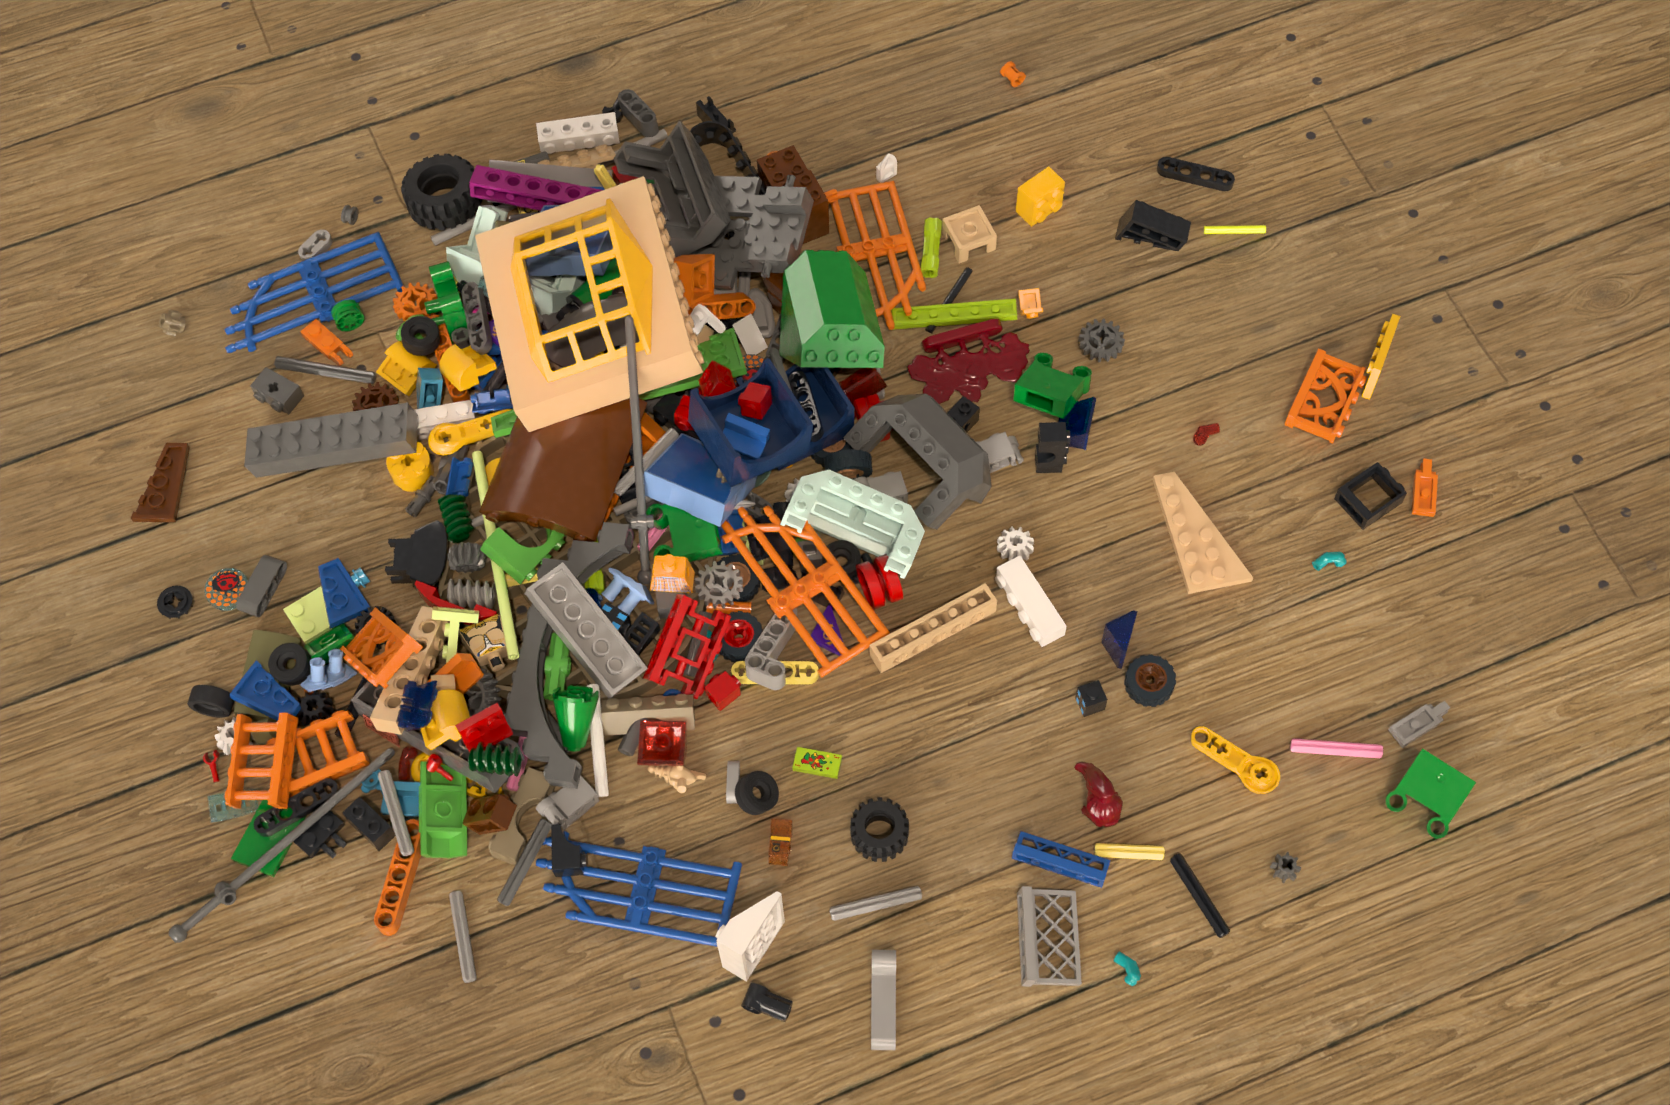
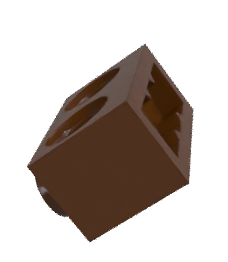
(489, 814)

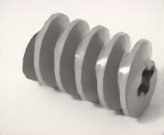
(471, 594)

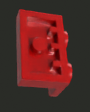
(484, 727)

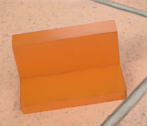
(464, 669)

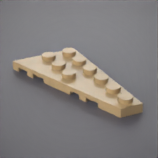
(1200, 548)

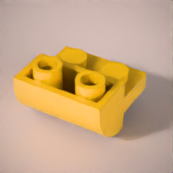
(465, 366)
(401, 367)
(447, 711)

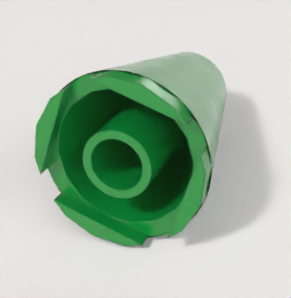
(575, 714)

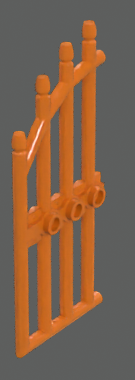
(883, 246)
(807, 587)

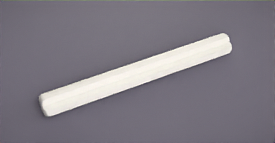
(598, 749)

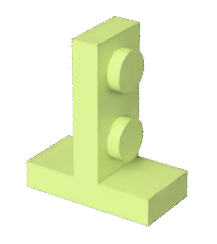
(455, 616)

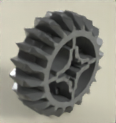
(480, 699)

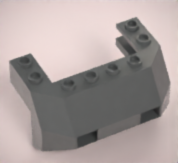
(684, 186)
(938, 441)

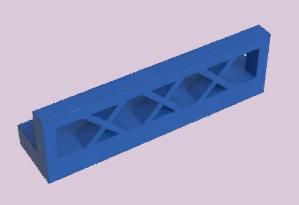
(1059, 864)

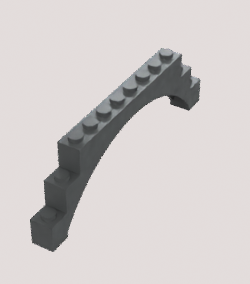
(526, 704)

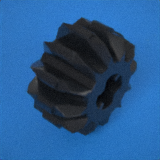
(308, 714)

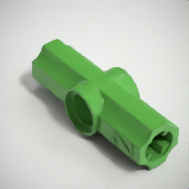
(556, 666)

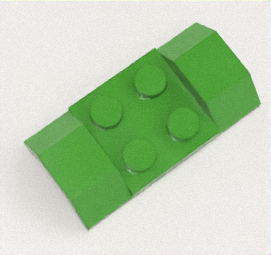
(442, 813)

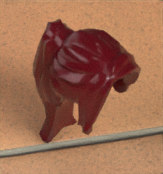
(1103, 802)

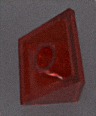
(863, 384)
(662, 743)

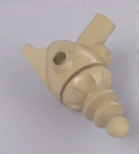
(677, 776)

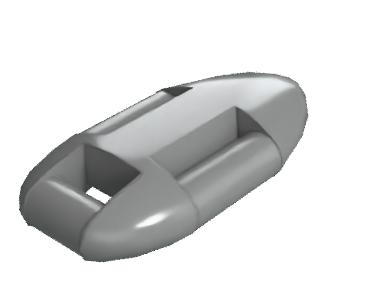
(763, 312)

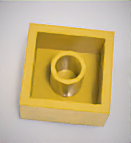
(1040, 196)

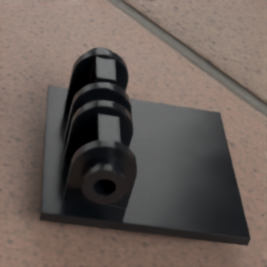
(773, 537)

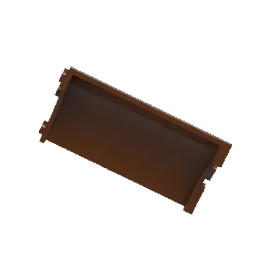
(562, 472)

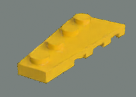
(1380, 354)

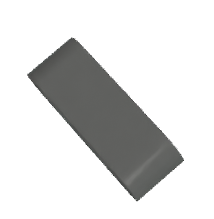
(638, 113)
(261, 586)

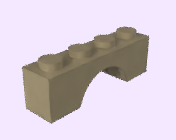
(621, 713)
(532, 790)

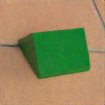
(330, 640)

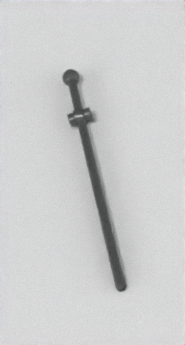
(642, 520)
(226, 893)

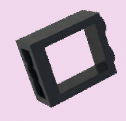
(1356, 509)

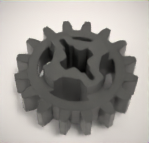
(1111, 337)

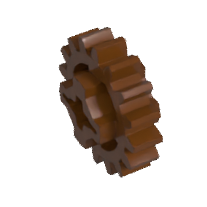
(374, 397)

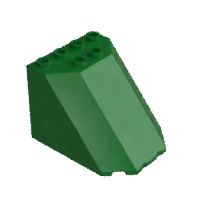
(829, 313)

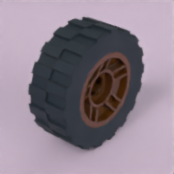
(1145, 669)

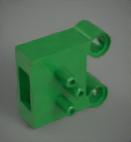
(448, 299)
(1050, 388)
(689, 534)
(1434, 786)

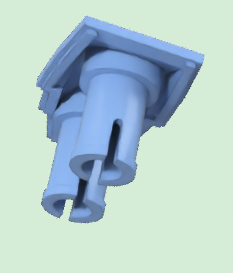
(637, 591)
(329, 675)

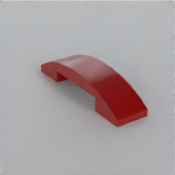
(432, 598)

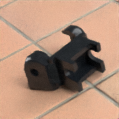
(420, 556)

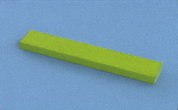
(955, 313)

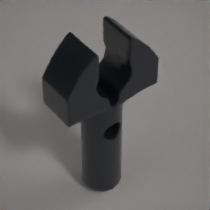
(615, 108)

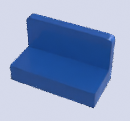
(746, 436)

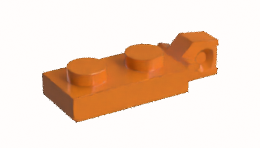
(1425, 490)

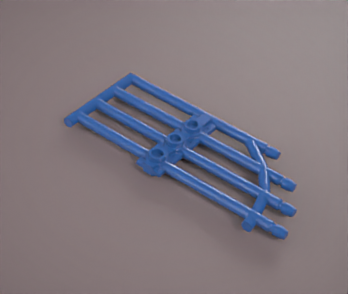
(317, 288)
(644, 890)

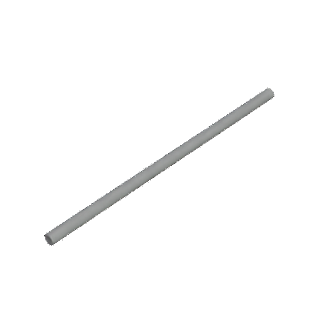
(450, 233)

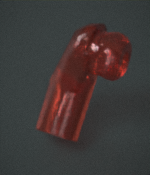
(1202, 433)
(404, 762)

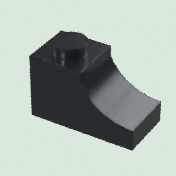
(566, 857)

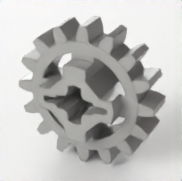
(714, 592)

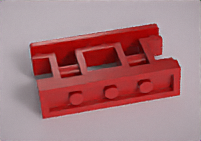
(671, 639)

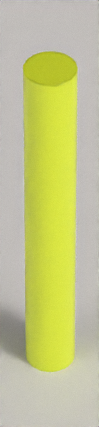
(1247, 229)

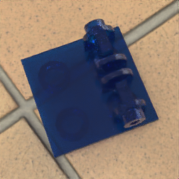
(421, 700)

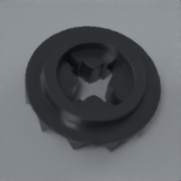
(167, 598)

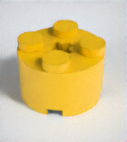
(411, 469)

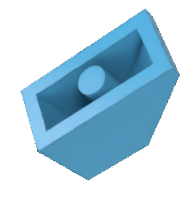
(429, 387)

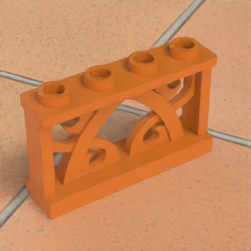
(1319, 370)
(386, 664)

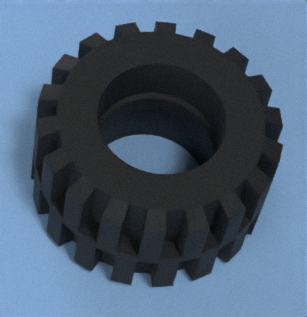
(879, 811)

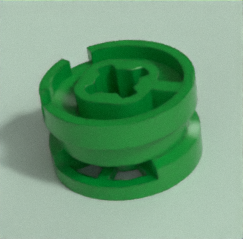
(346, 314)

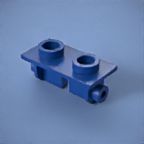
(484, 403)
(458, 482)

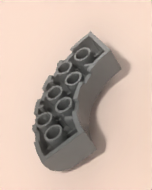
(589, 340)

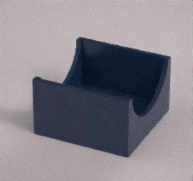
(832, 404)
(785, 418)

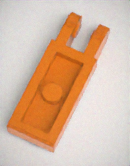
(325, 341)

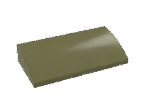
(260, 649)

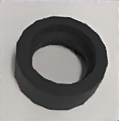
(210, 701)

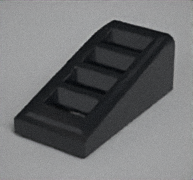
(641, 620)

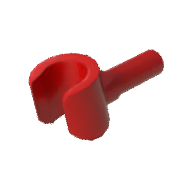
(212, 763)
(433, 765)

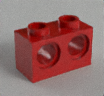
(716, 380)

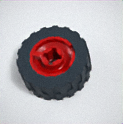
(737, 648)

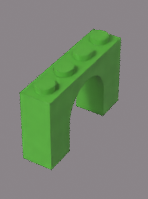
(518, 560)

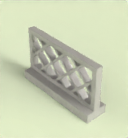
(1028, 937)

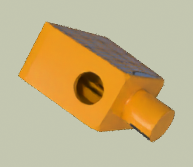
(672, 574)

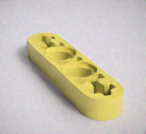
(802, 679)

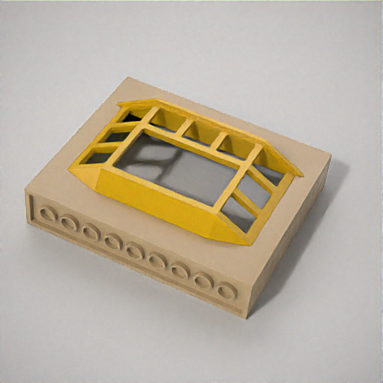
(651, 285)

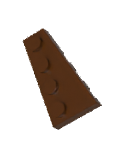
(164, 488)

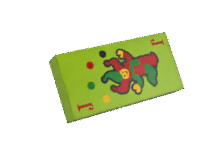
(817, 762)

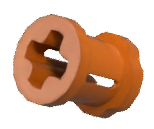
(1012, 74)

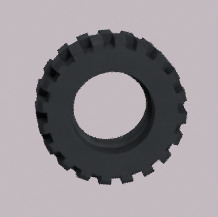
(437, 174)

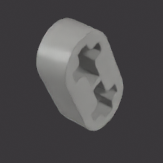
(315, 246)
(733, 777)

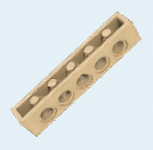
(933, 628)
(416, 668)

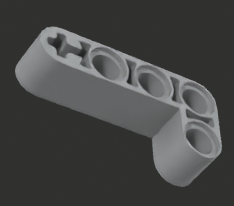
(763, 664)
(883, 1000)

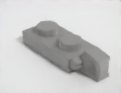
(1418, 723)

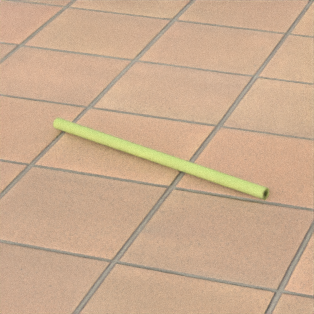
(498, 573)

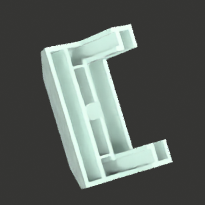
(465, 263)
(858, 516)

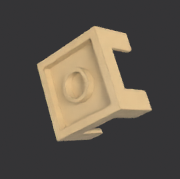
(969, 231)

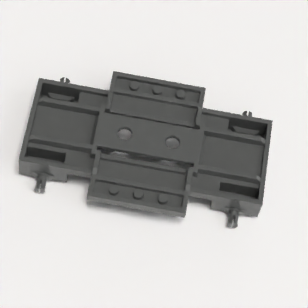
(769, 238)

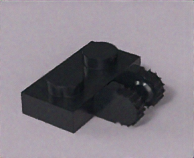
(320, 834)

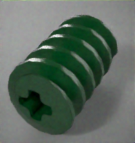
(456, 517)
(495, 760)

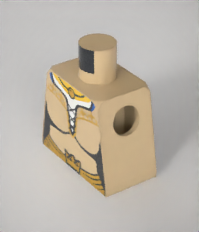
(486, 642)

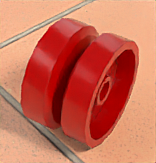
(879, 584)

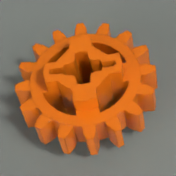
(405, 302)

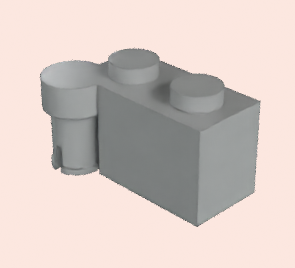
(999, 449)
(889, 484)
(568, 804)

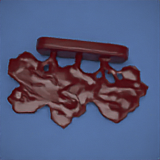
(968, 370)

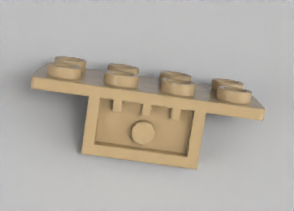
(584, 158)

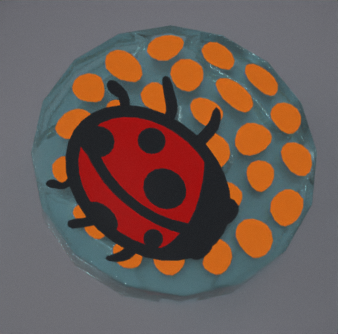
(225, 588)

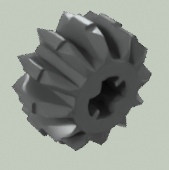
(466, 557)

